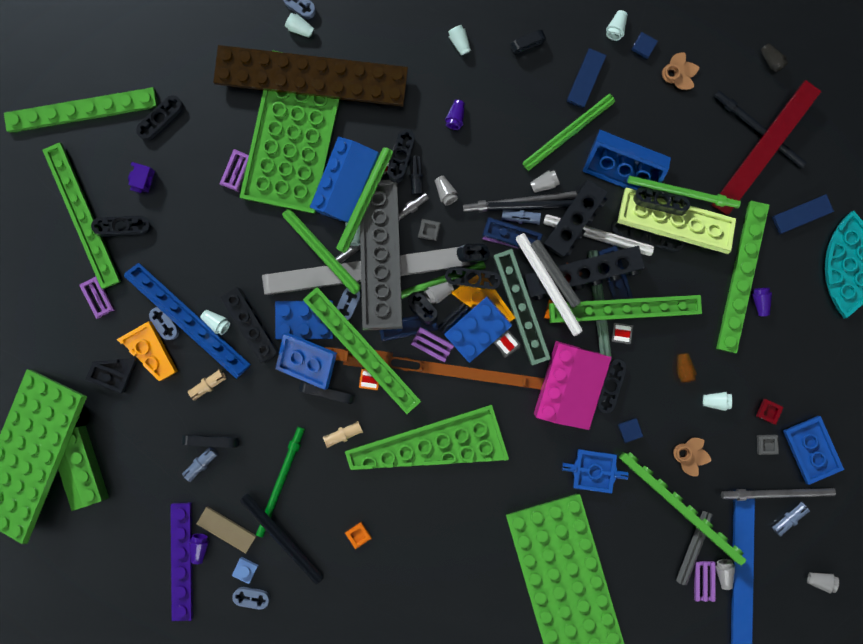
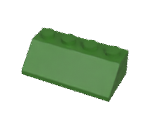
(81, 472)

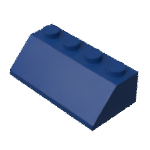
(617, 158)
(344, 179)

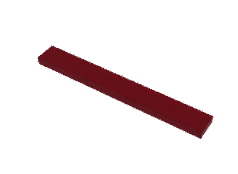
(769, 144)

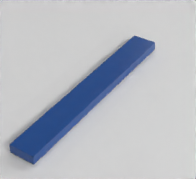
(187, 320)
(743, 578)

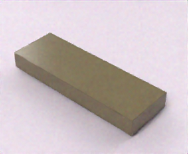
(226, 529)

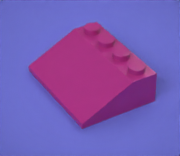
(572, 386)

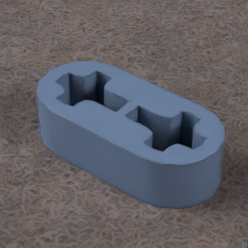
(296, 7)
(352, 305)
(161, 326)
(250, 602)

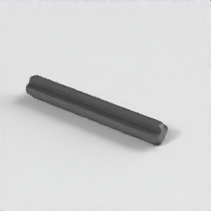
(555, 273)
(692, 552)

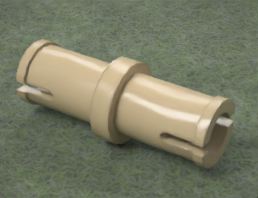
(207, 384)
(342, 434)

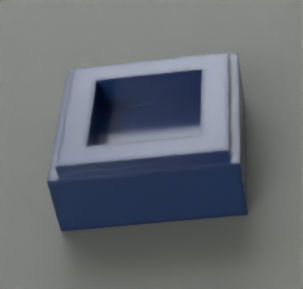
(644, 45)
(630, 430)

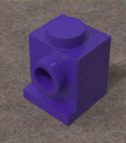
(140, 178)

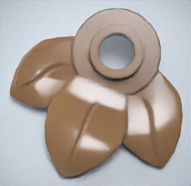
(682, 72)
(694, 456)

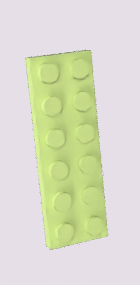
(694, 227)

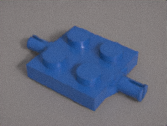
(594, 471)

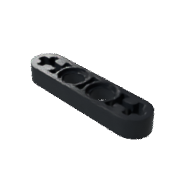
(647, 238)

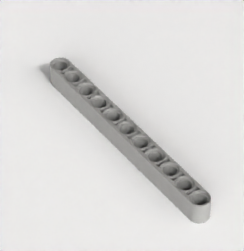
(324, 277)

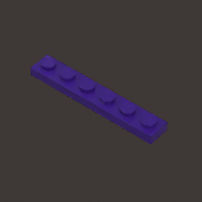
(181, 562)

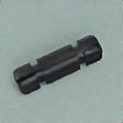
(453, 318)

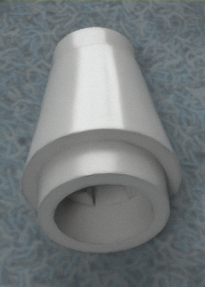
(545, 182)
(446, 191)
(438, 292)
(725, 571)
(823, 581)

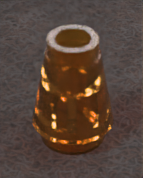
(686, 370)

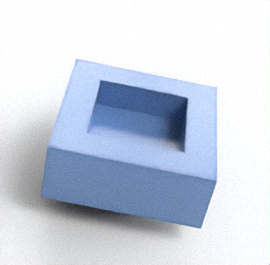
(245, 570)

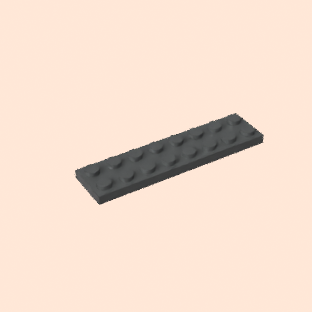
(381, 260)

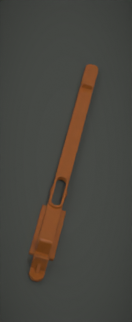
(448, 370)

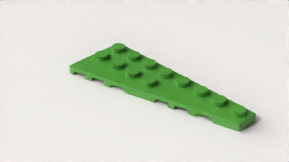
(457, 439)

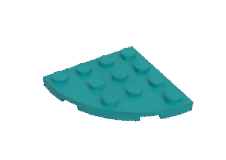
(845, 265)

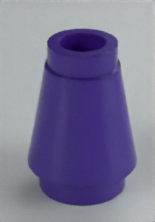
(455, 117)
(762, 299)
(198, 547)

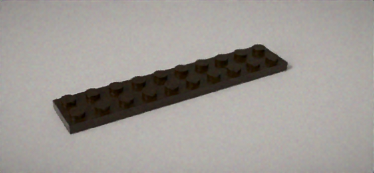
(310, 75)

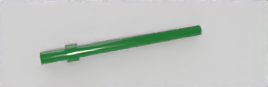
(293, 446)

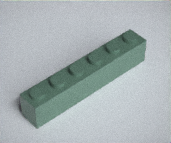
(521, 307)

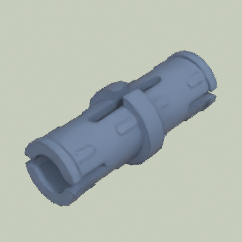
(521, 216)
(200, 464)
(791, 519)

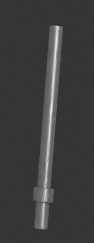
(482, 206)
(411, 207)
(743, 495)

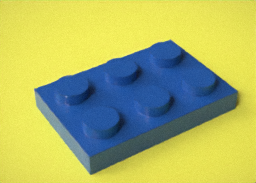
(299, 320)
(478, 329)
(306, 361)
(813, 450)

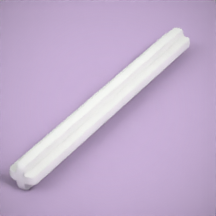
(605, 237)
(549, 285)

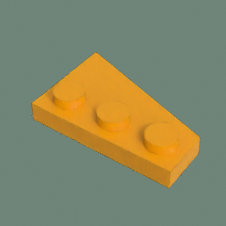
(473, 296)
(149, 349)

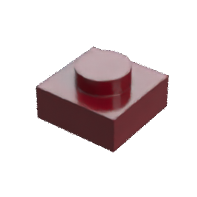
(769, 411)

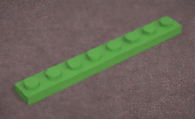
(80, 110)
(81, 215)
(742, 277)
(631, 308)
(361, 350)
(688, 512)

